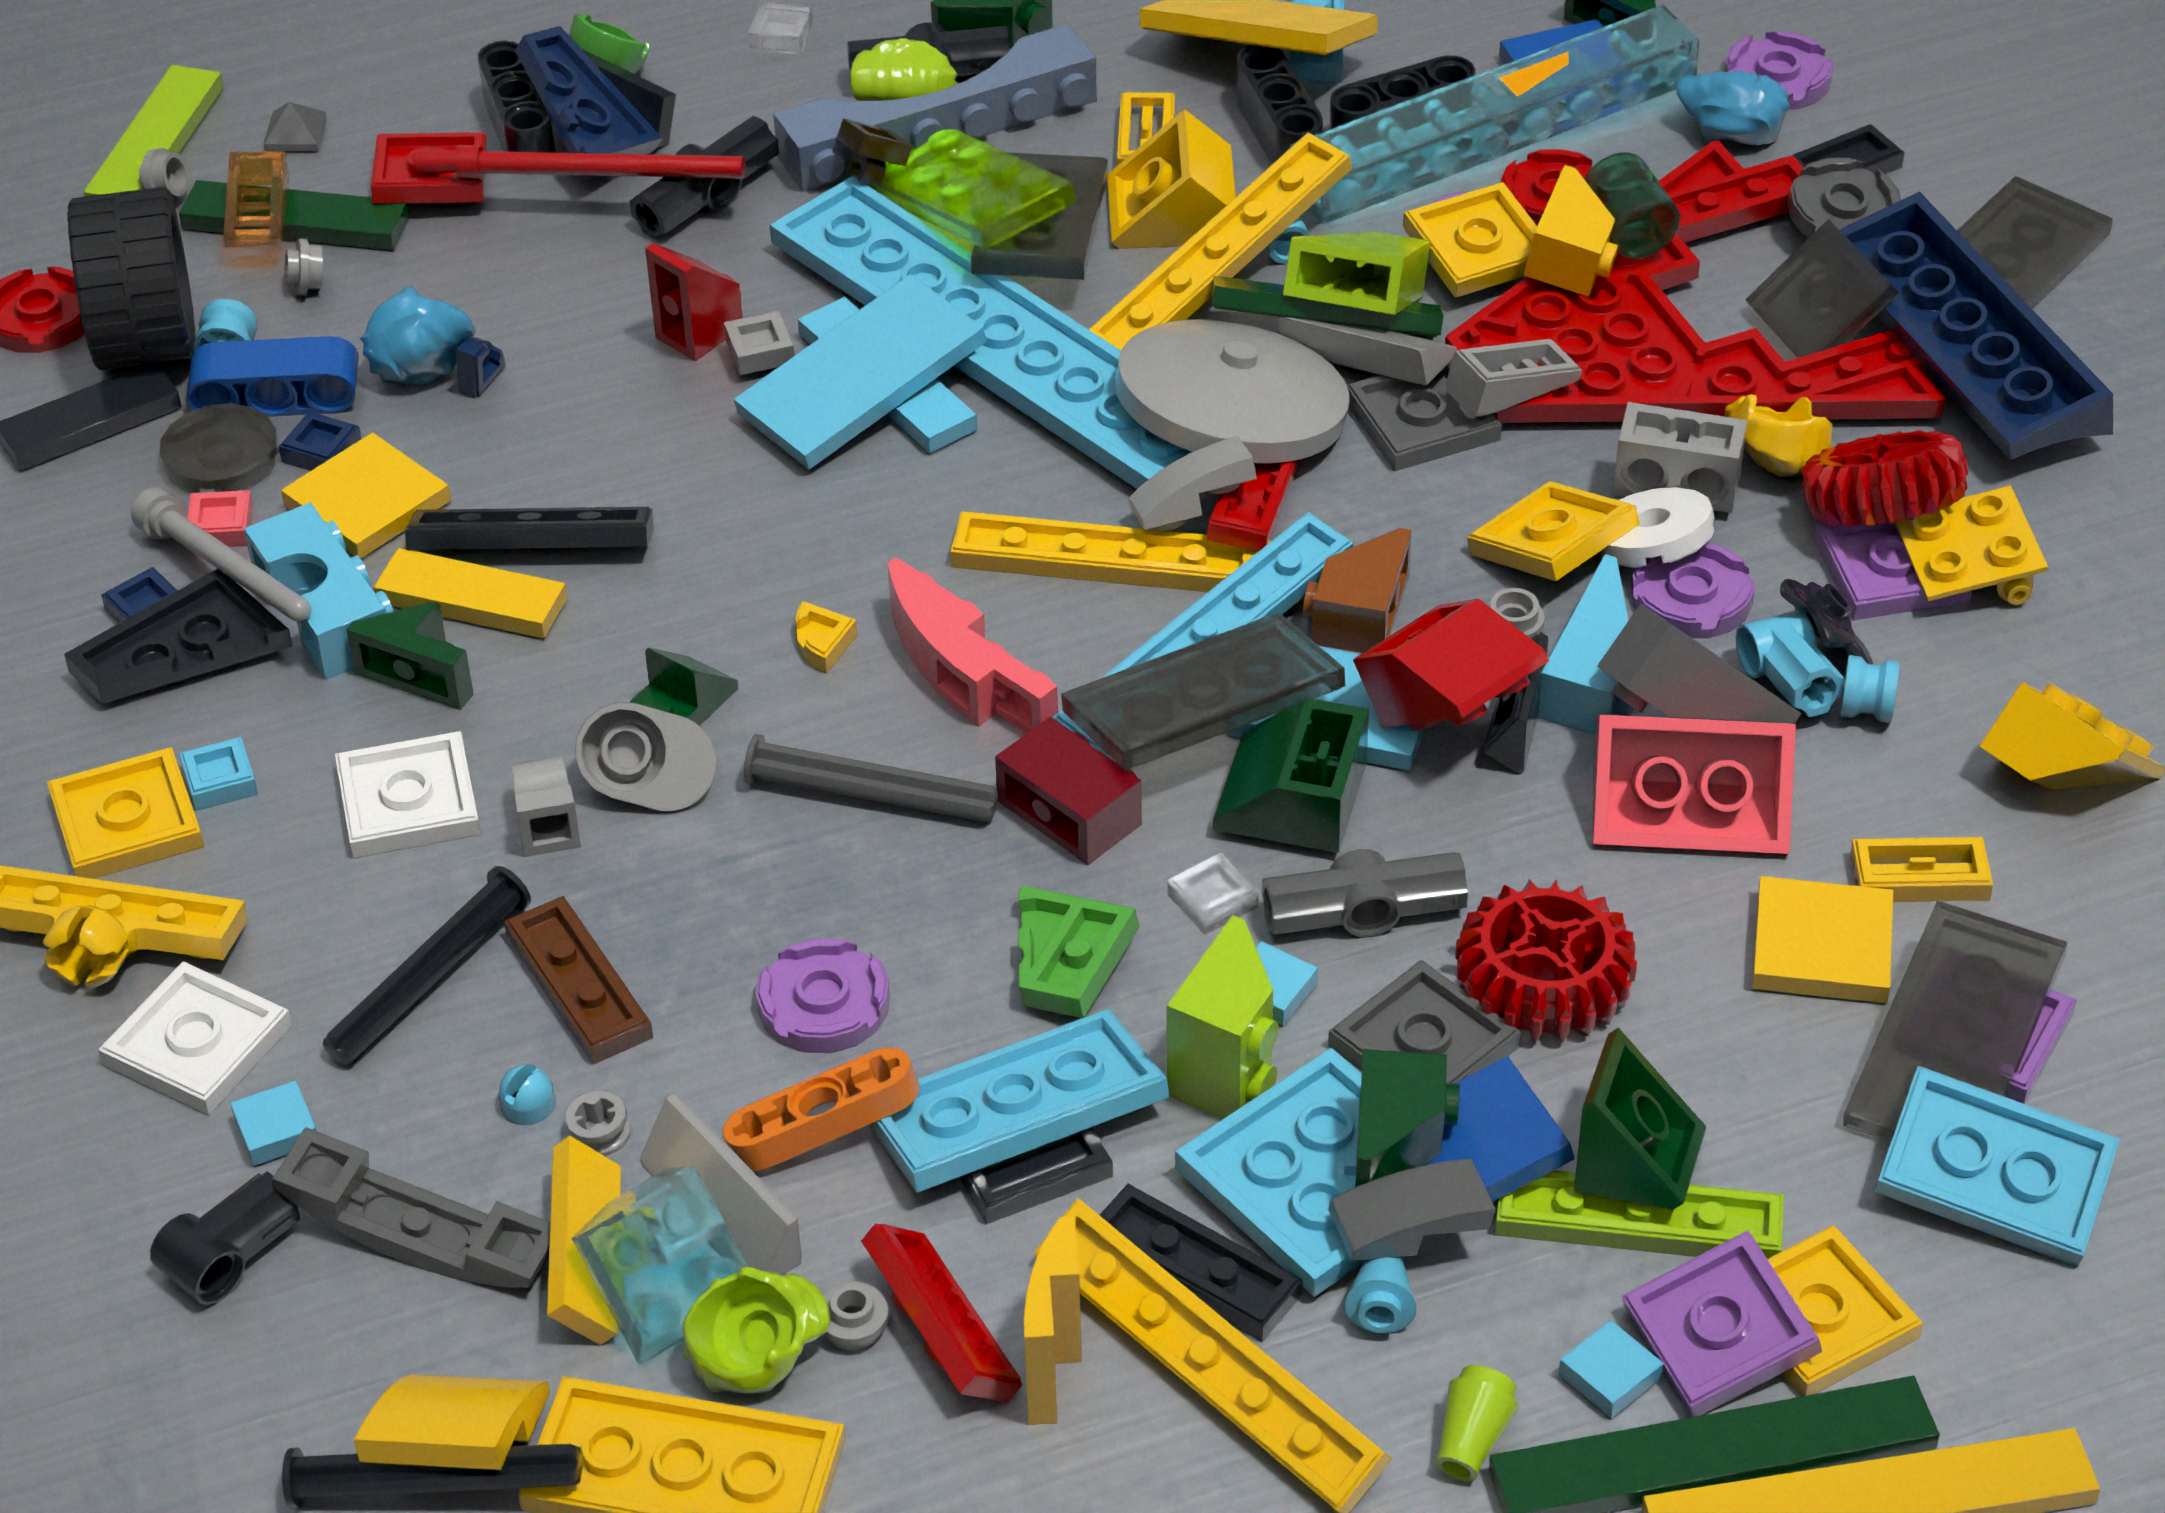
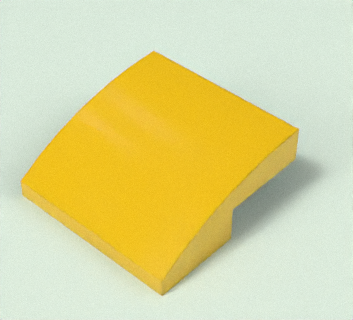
(1052, 1319)
(450, 1421)

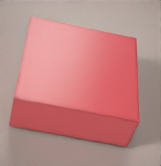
(222, 515)

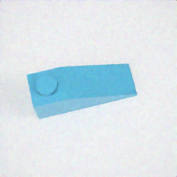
(1571, 682)

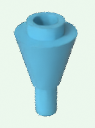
(1381, 1296)

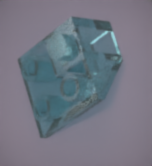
(657, 1255)

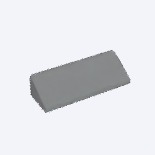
(1371, 349)
(753, 1214)

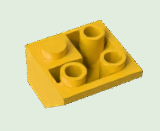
(2067, 742)

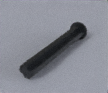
(427, 965)
(346, 1476)

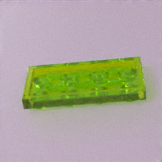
(974, 189)

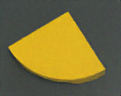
(823, 635)

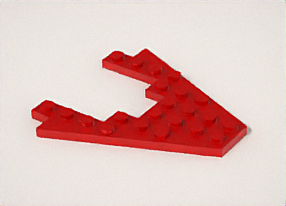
(1647, 353)

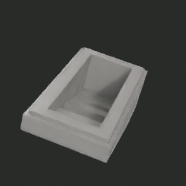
(1507, 374)

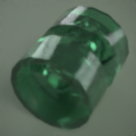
(1641, 207)

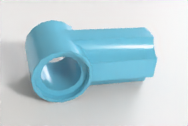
(1788, 655)

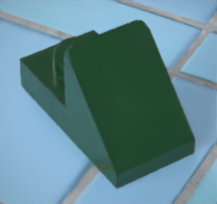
(412, 654)
(684, 686)

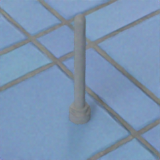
(164, 517)

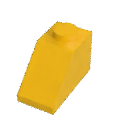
(1572, 237)

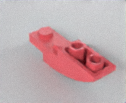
(951, 652)

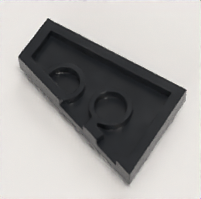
(177, 638)

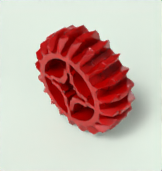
(1885, 478)
(1549, 944)

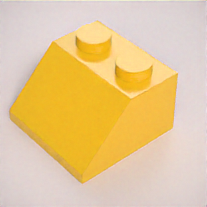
(1170, 185)

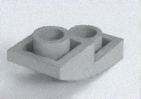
(1174, 492)

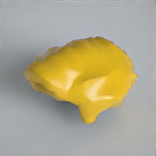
(1781, 439)

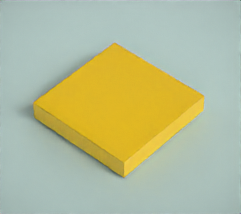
(1474, 238)
(368, 493)
(1553, 530)
(125, 814)
(1823, 939)
(1846, 1307)

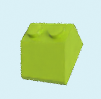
(1222, 1027)

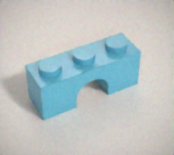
(314, 563)

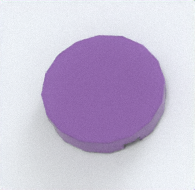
(1788, 59)
(1699, 593)
(823, 996)

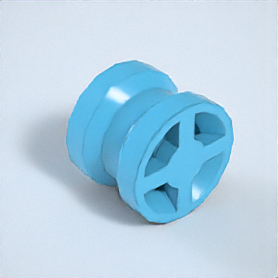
(224, 322)
(1870, 689)

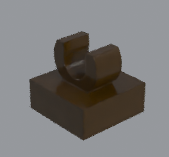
(871, 150)

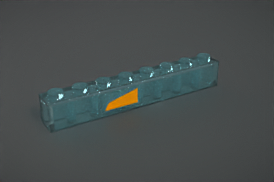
(1507, 109)

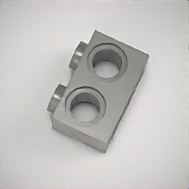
(1680, 450)

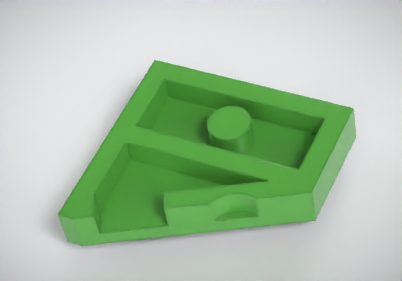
(1069, 948)

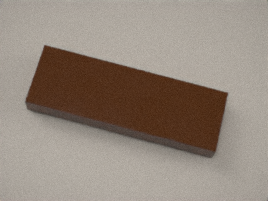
(578, 980)

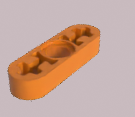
(883, 1085)

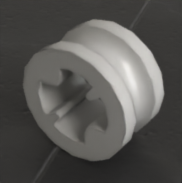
(595, 1107)

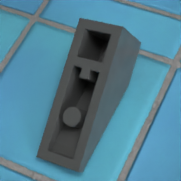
(1684, 678)

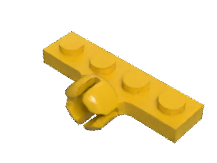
(104, 921)

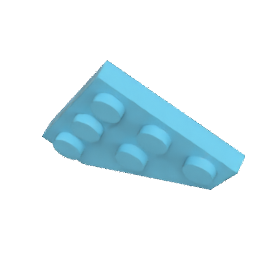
(1283, 1163)

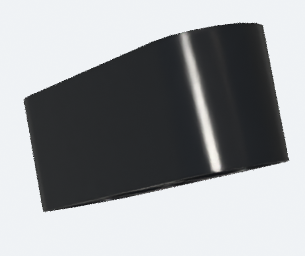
(1395, 87)
(1274, 100)
(513, 101)

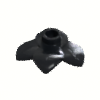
(1827, 613)

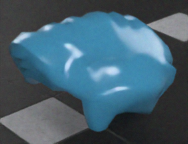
(1735, 106)
(414, 338)

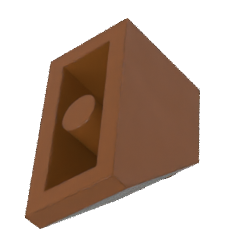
(1359, 593)

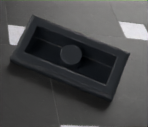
(1515, 720)

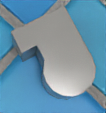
(542, 792)

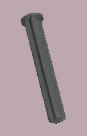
(868, 781)

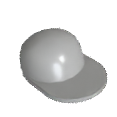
(645, 756)

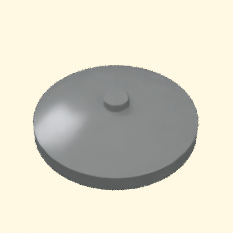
(1231, 380)

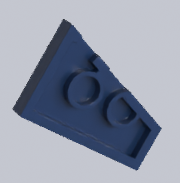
(581, 99)

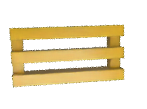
(1147, 101)
(1927, 874)

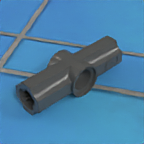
(1364, 893)

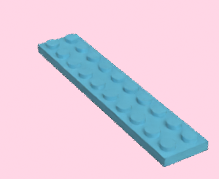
(1032, 349)

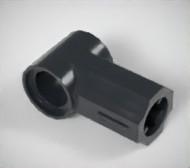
(211, 1251)

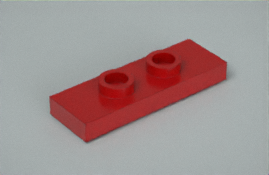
(1252, 510)
(942, 1313)

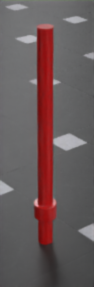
(474, 162)

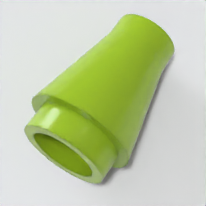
(1475, 1417)

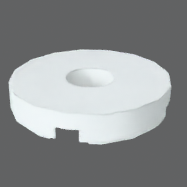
(1671, 526)

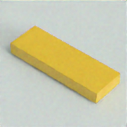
(473, 592)
(580, 1188)

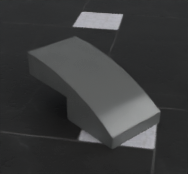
(1396, 1210)

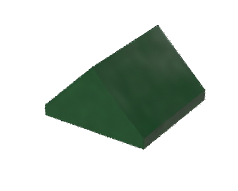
(1635, 1132)

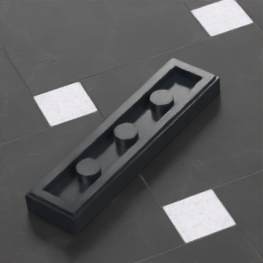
(529, 528)

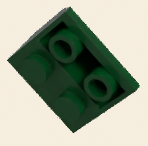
(1297, 775)

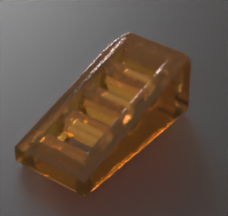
(256, 169)

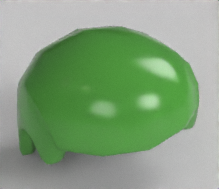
(609, 43)

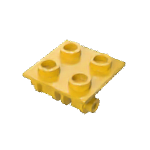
(1974, 546)

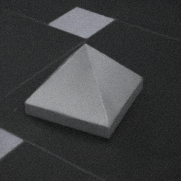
(295, 128)

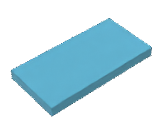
(859, 371)
(1020, 1099)

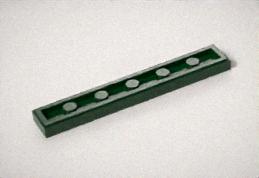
(1716, 1448)

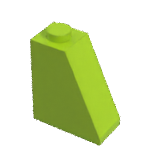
(1358, 270)

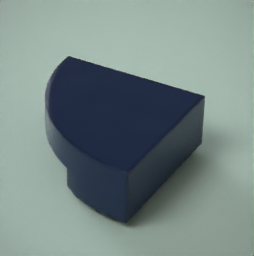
(477, 365)

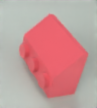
(1693, 783)

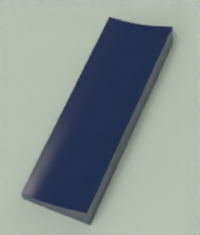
(1979, 333)

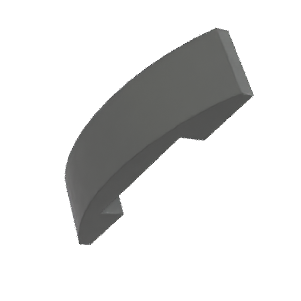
(409, 1222)

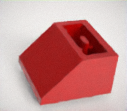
(1447, 666)

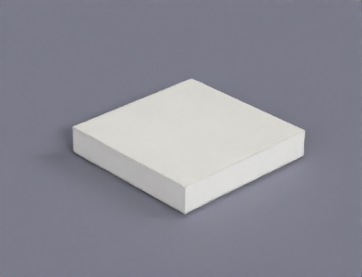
(407, 794)
(195, 1038)

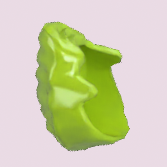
(899, 71)
(752, 1329)

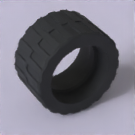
(131, 278)

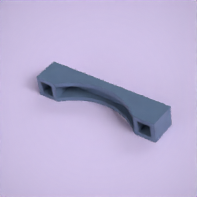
(1032, 81)

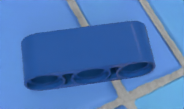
(275, 375)

